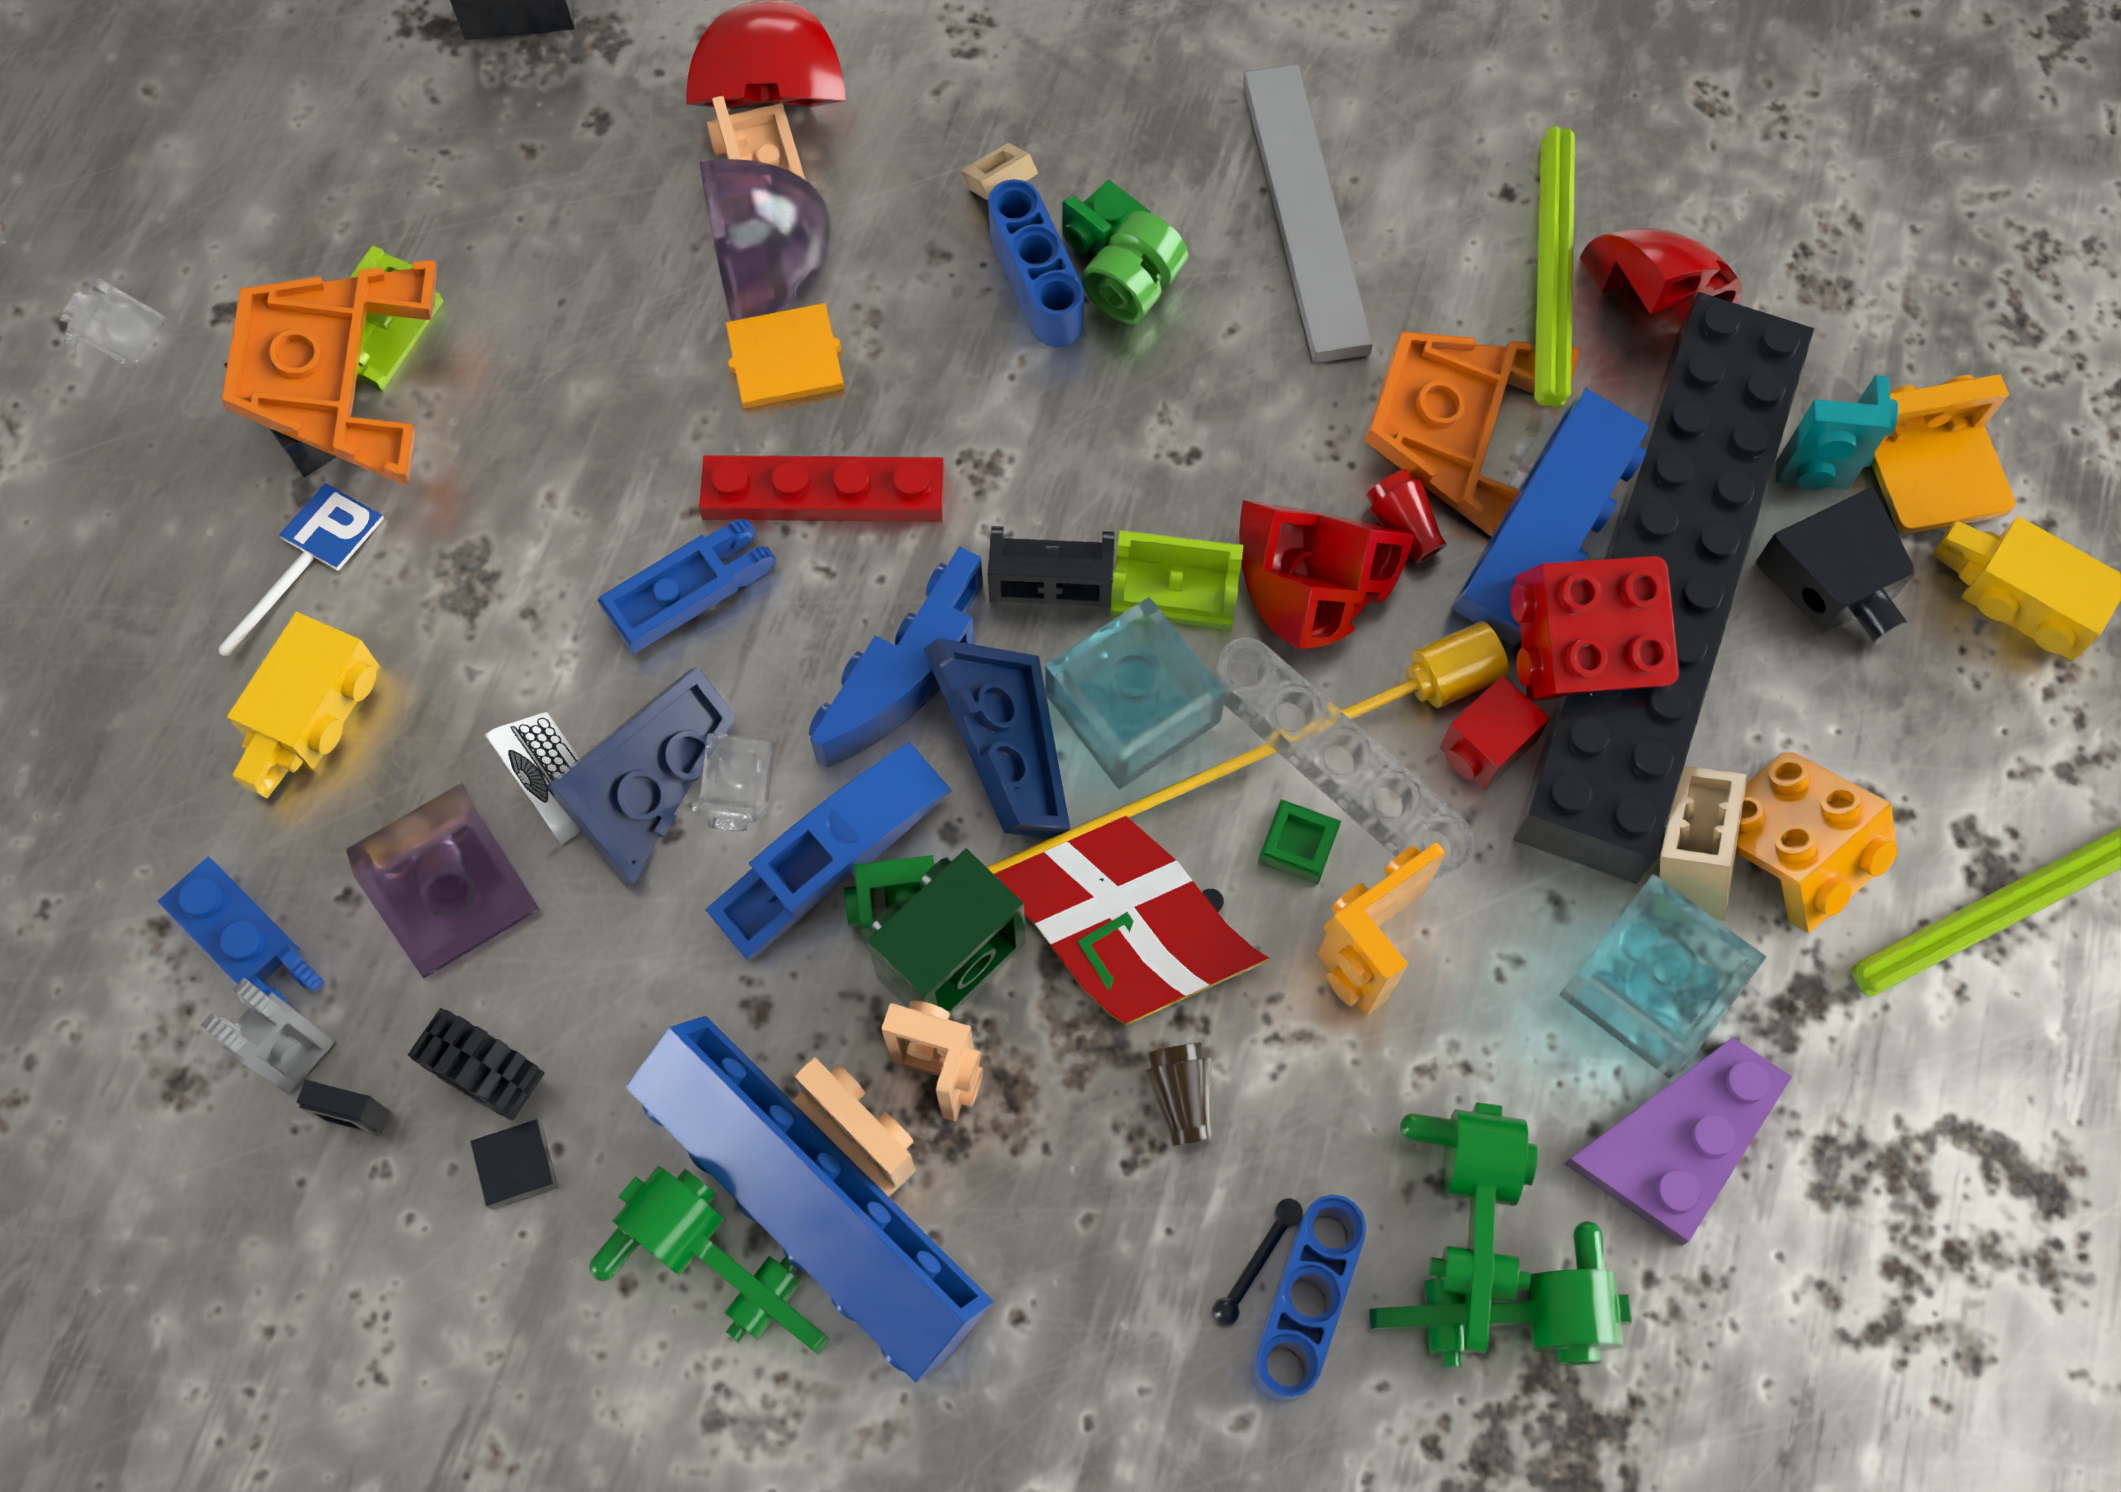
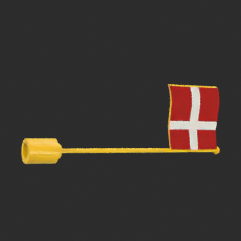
(1176, 933)

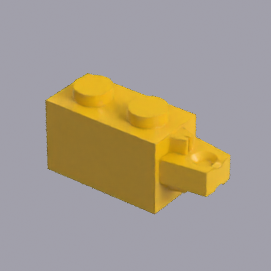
(2034, 583)
(299, 701)

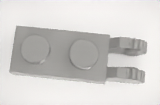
(270, 1038)

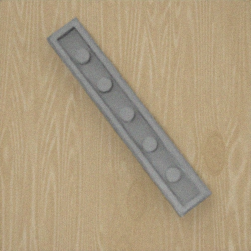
(1307, 214)

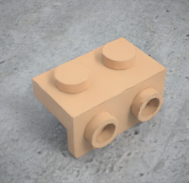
(754, 136)
(931, 1043)
(871, 1143)

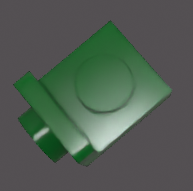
(1092, 222)
(883, 885)

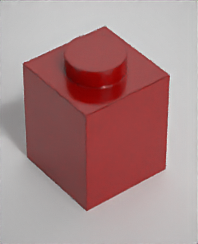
(1493, 733)

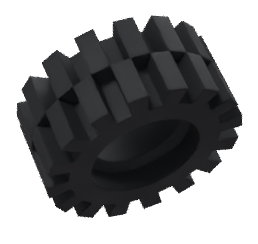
(476, 1063)

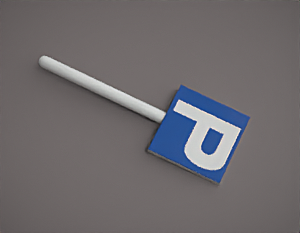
(324, 529)

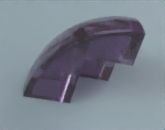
(764, 231)

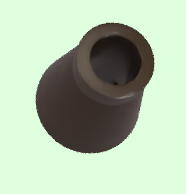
(1183, 1090)

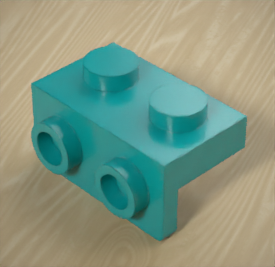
(1838, 439)

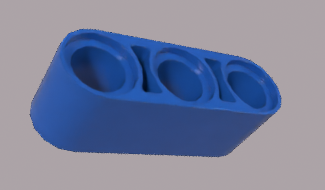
(1041, 285)
(1328, 1270)

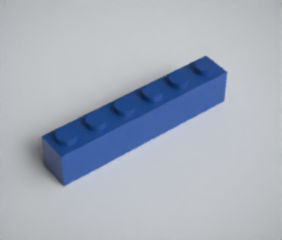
(809, 1197)

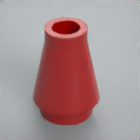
(1404, 506)

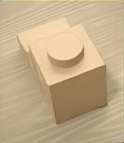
(1703, 837)

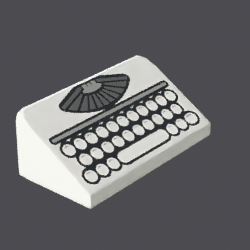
(535, 756)

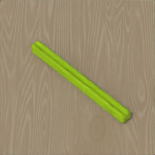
(1555, 268)
(1989, 915)

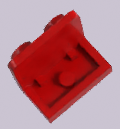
(1594, 627)

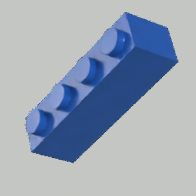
(1555, 506)

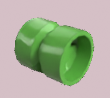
(1135, 267)

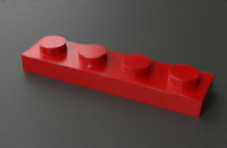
(822, 488)

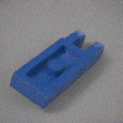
(684, 584)
(234, 929)

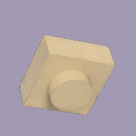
(1000, 165)

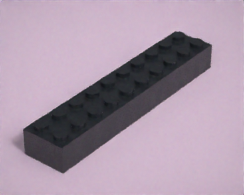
(1694, 503)

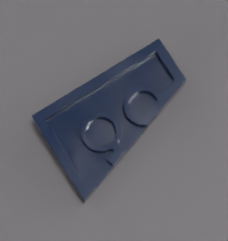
(1007, 731)
(640, 773)

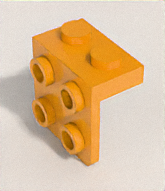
(1941, 457)
(1814, 836)
(1354, 950)

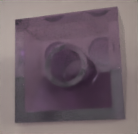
(441, 880)

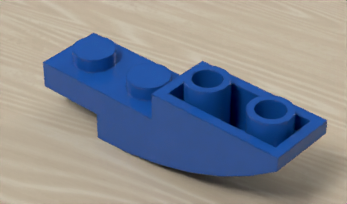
(896, 680)
(824, 846)

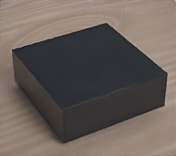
(342, 1107)
(514, 1164)

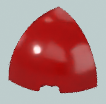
(765, 56)
(1661, 268)
(1316, 569)

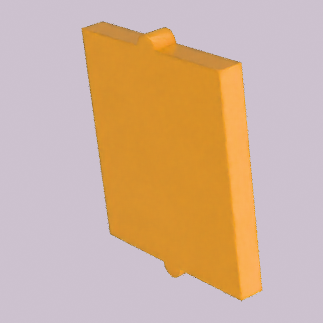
(784, 355)

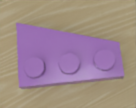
(1685, 1140)

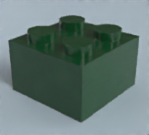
(947, 934)

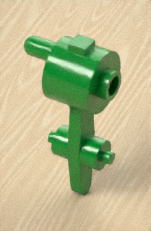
(1488, 1164)
(675, 1225)
(1566, 1309)

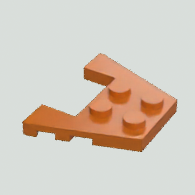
(300, 358)
(1441, 413)

